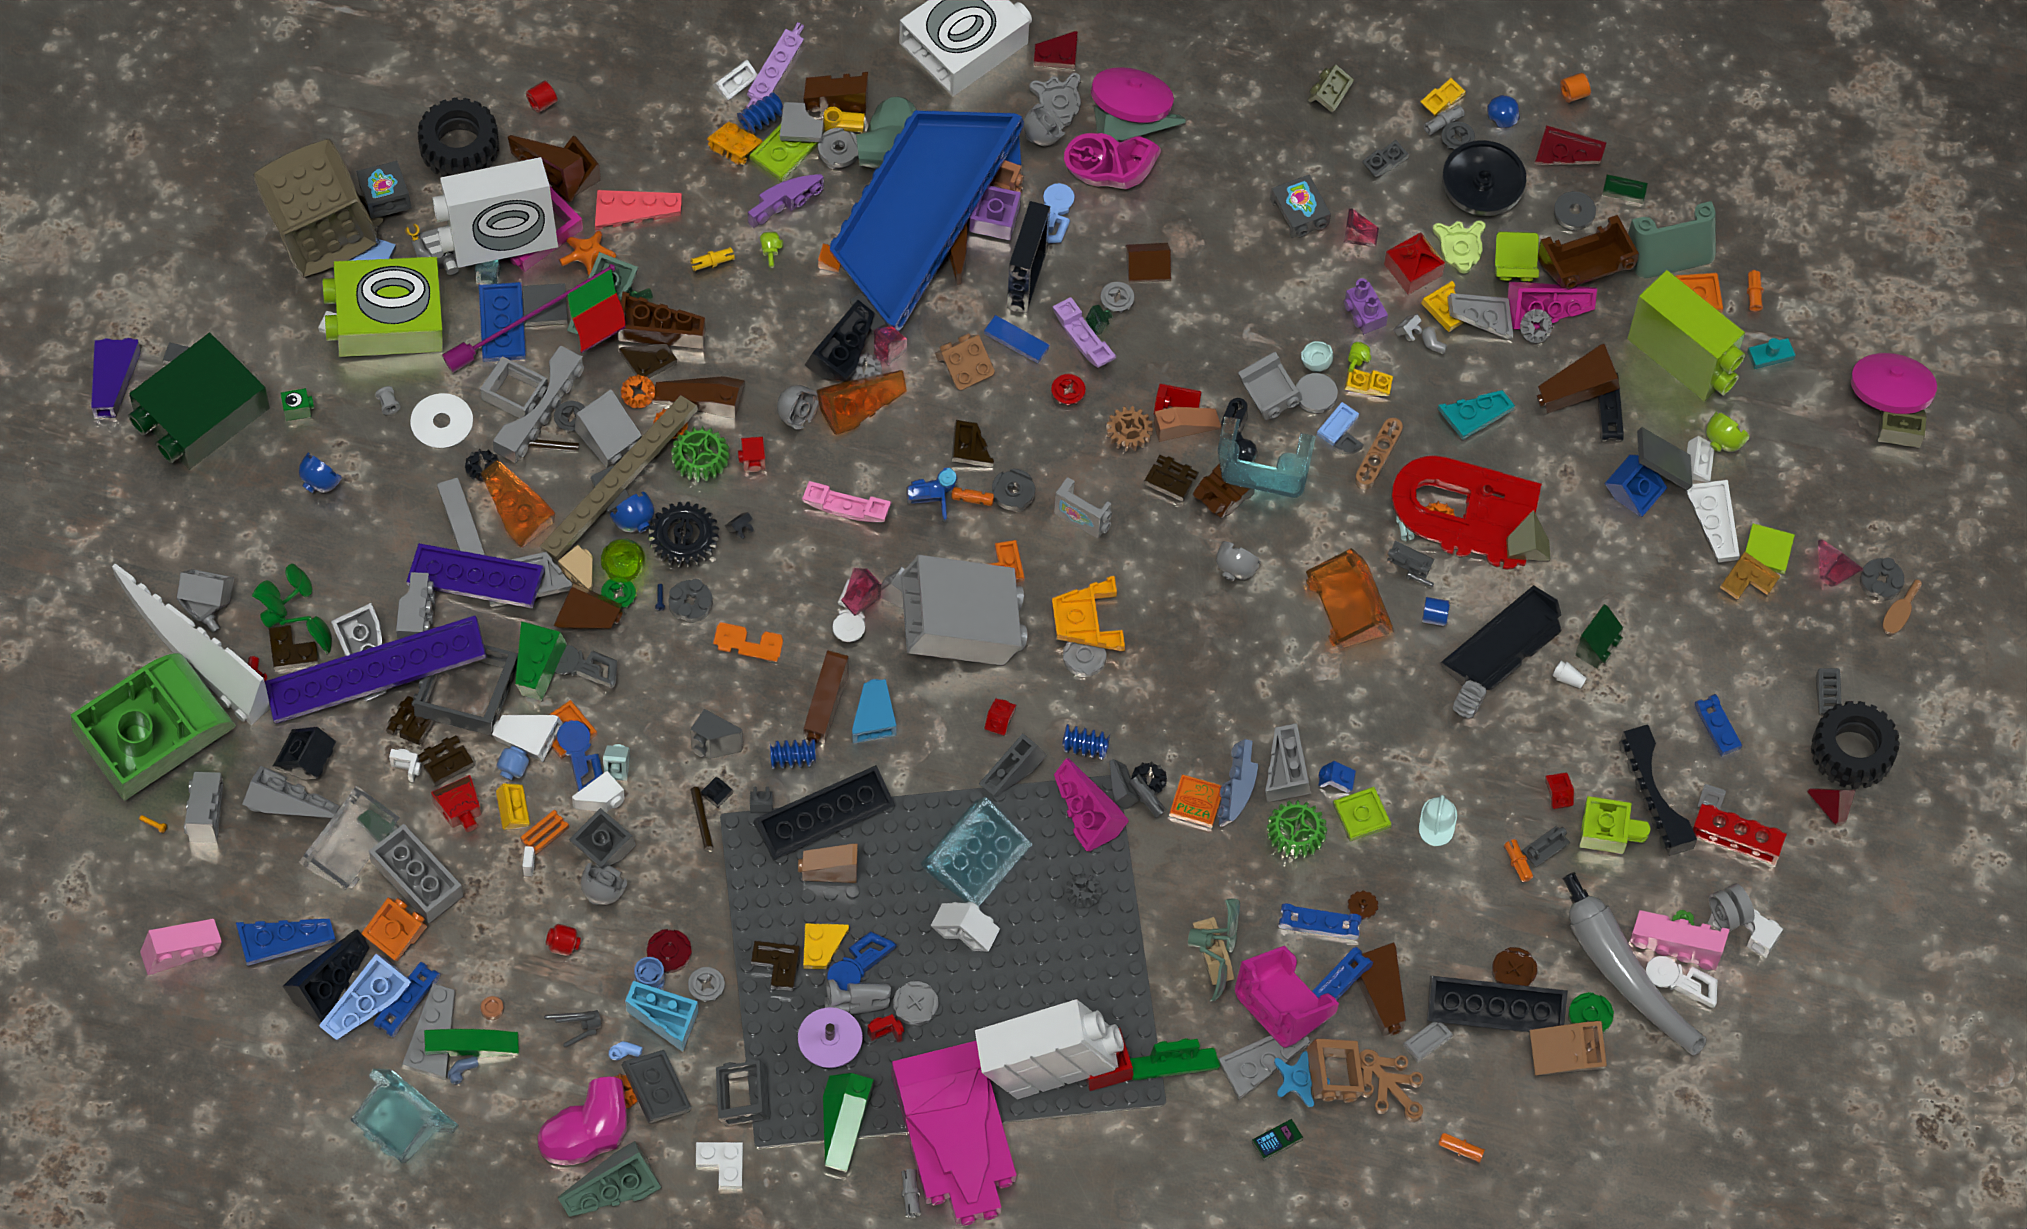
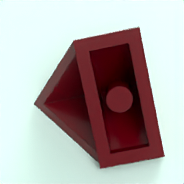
(1834, 802)

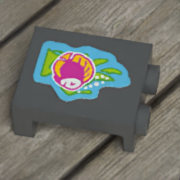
(384, 189)
(1301, 206)

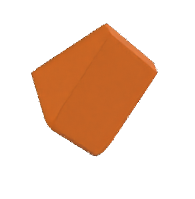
(827, 260)

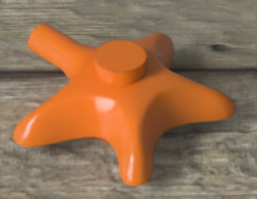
(586, 251)

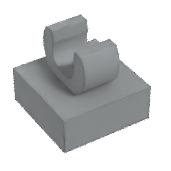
(1407, 326)
(1712, 796)

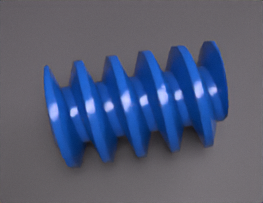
(761, 112)
(1085, 742)
(792, 753)

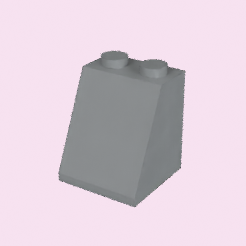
(607, 429)

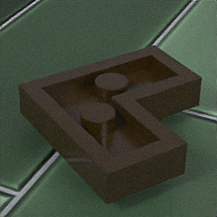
(290, 655)
(781, 958)

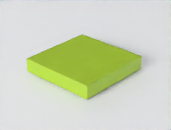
(1770, 547)
(1362, 814)

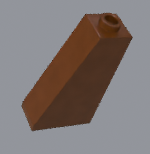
(1580, 381)
(826, 697)
(1383, 989)

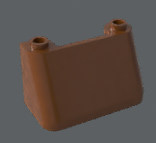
(1590, 256)

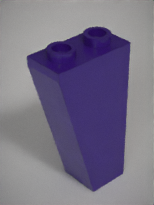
(112, 373)

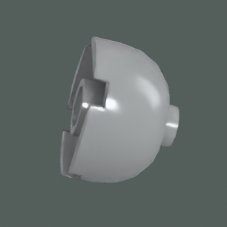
(1042, 126)
(797, 405)
(1236, 562)
(602, 885)

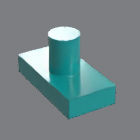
(1771, 353)

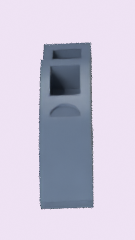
(1238, 790)

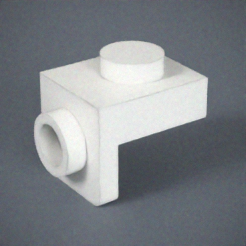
(406, 760)

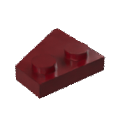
(1057, 52)

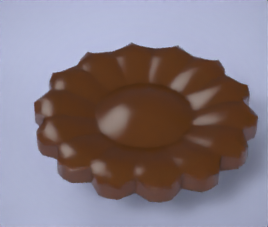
(1363, 904)

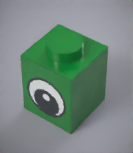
(296, 404)

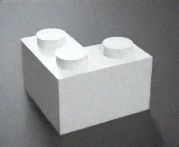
(966, 923)

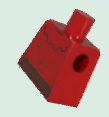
(458, 803)

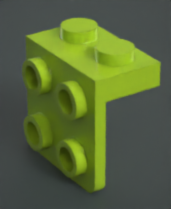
(1516, 255)

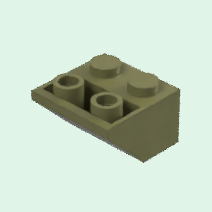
(1902, 428)

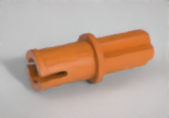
(1755, 291)
(1518, 861)
(1461, 1147)

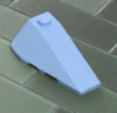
(369, 994)

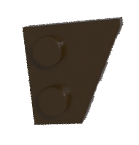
(648, 359)
(969, 445)

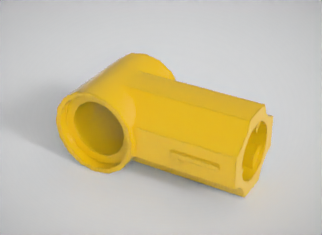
(848, 121)

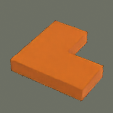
(1009, 556)

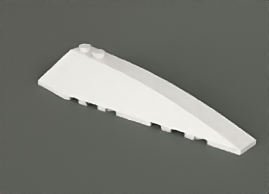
(219, 669)

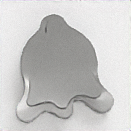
(1059, 96)

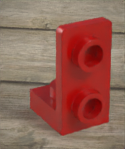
(1176, 397)

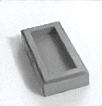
(1427, 1040)

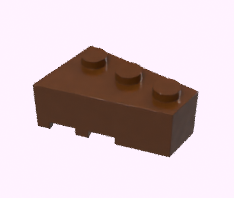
(845, 93)

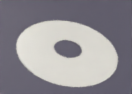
(458, 428)

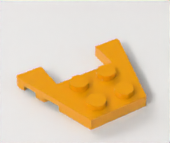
(1077, 616)

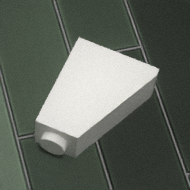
(528, 732)

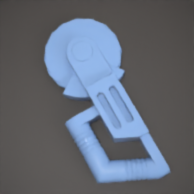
(1059, 198)

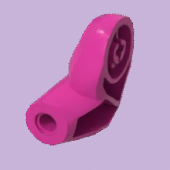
(586, 1130)

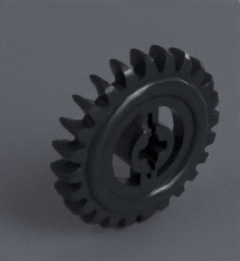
(687, 550)

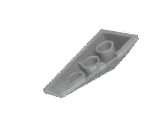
(359, 632)
(273, 794)

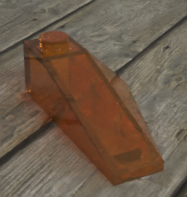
(853, 401)
(520, 508)

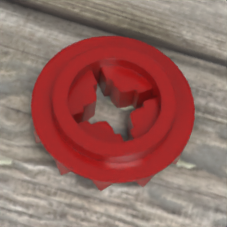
(1066, 381)

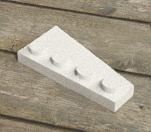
(1715, 514)

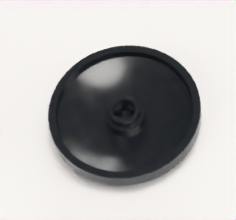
(1484, 178)

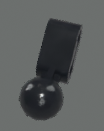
(1247, 448)

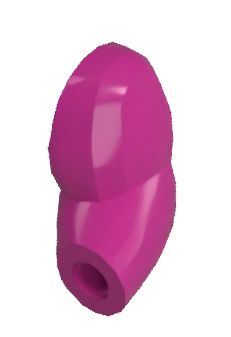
(1107, 162)

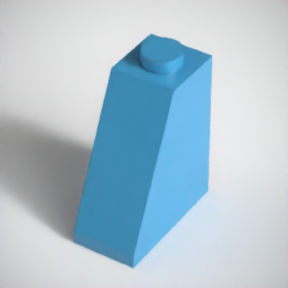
(874, 713)

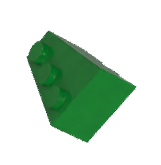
(537, 659)

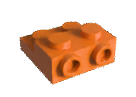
(394, 928)

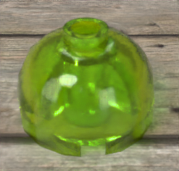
(623, 560)

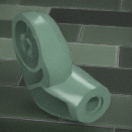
(882, 130)

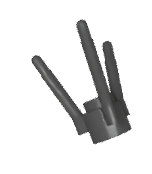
(589, 1020)

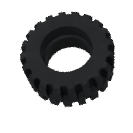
(458, 116)
(1864, 721)

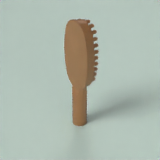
(1900, 611)

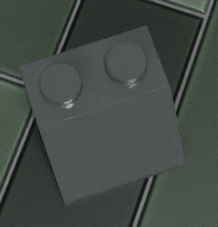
(715, 736)
(603, 840)

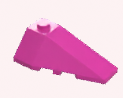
(1092, 811)

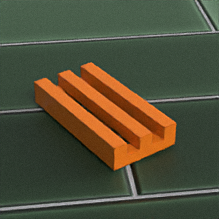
(540, 825)

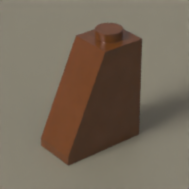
(587, 610)

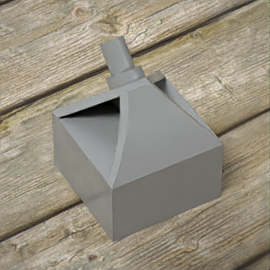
(204, 594)

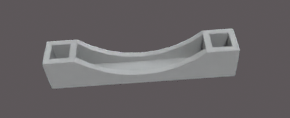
(515, 436)

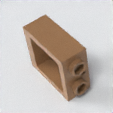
(1340, 1049)

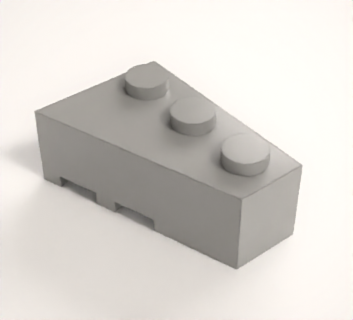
(1287, 767)
(204, 807)

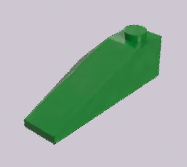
(843, 1115)

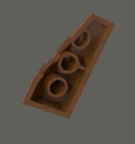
(561, 165)
(711, 395)

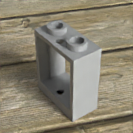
(498, 375)

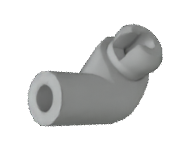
(1431, 342)

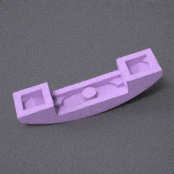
(1081, 334)

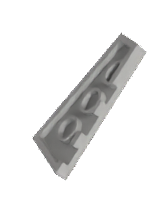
(1255, 1063)

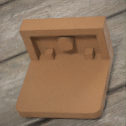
(966, 361)

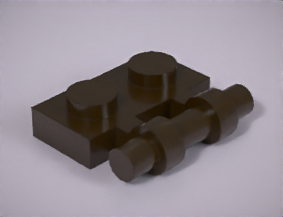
(1169, 482)
(414, 728)
(447, 765)

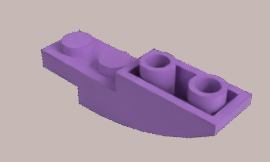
(789, 193)

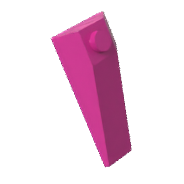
(1551, 298)

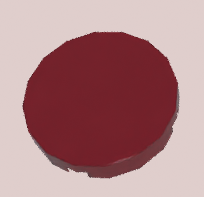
(671, 949)

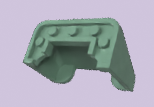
(1674, 246)

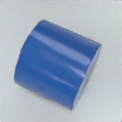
(1435, 611)

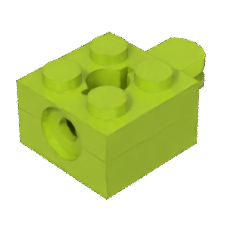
(1612, 817)

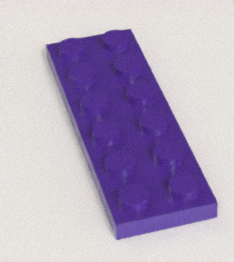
(478, 575)

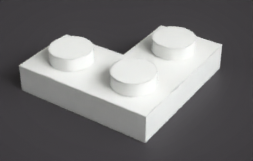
(727, 1157)

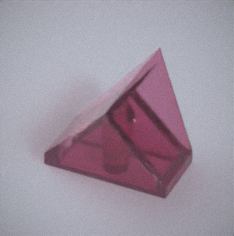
(1360, 230)
(1835, 565)
(861, 591)

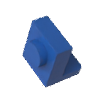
(1337, 776)

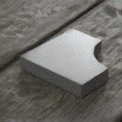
(799, 125)

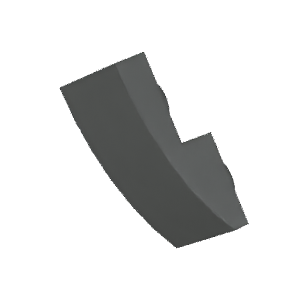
(1386, 160)

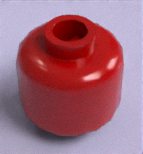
(562, 940)

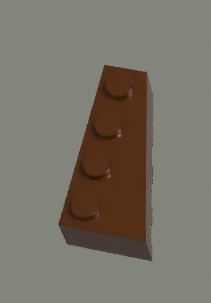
(659, 324)

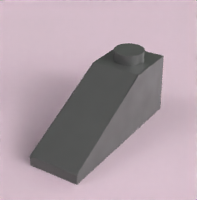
(1013, 766)

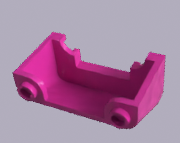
(1280, 997)

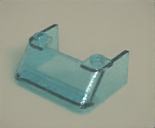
(1285, 479)

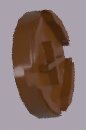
(1514, 967)

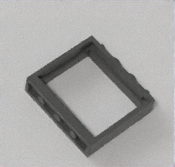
(485, 724)

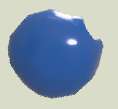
(1503, 111)

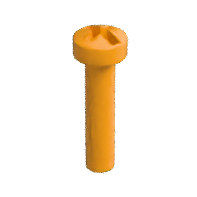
(162, 827)

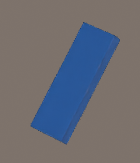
(1016, 339)

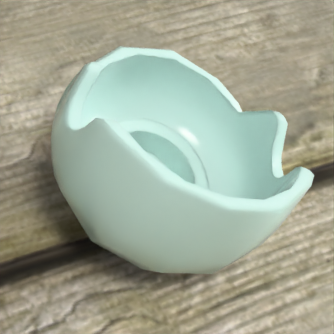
(1317, 356)

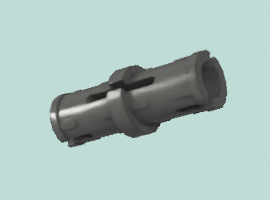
(1147, 796)

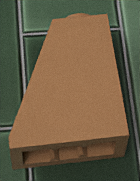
(830, 864)

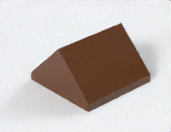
(591, 166)
(1148, 262)

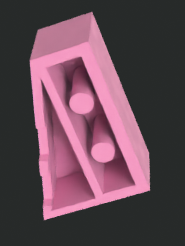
(179, 945)

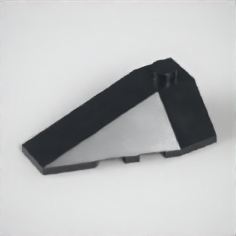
(841, 348)
(323, 980)

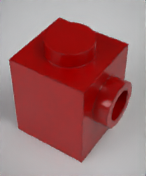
(752, 454)

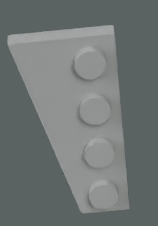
(435, 1015)

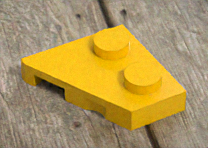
(1438, 306)

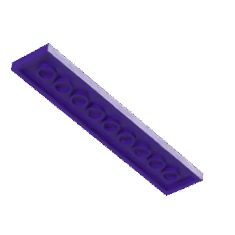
(375, 669)

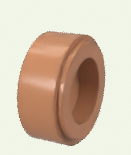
(492, 1008)

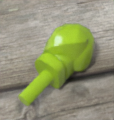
(770, 244)
(1358, 354)

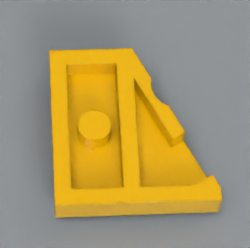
(822, 943)

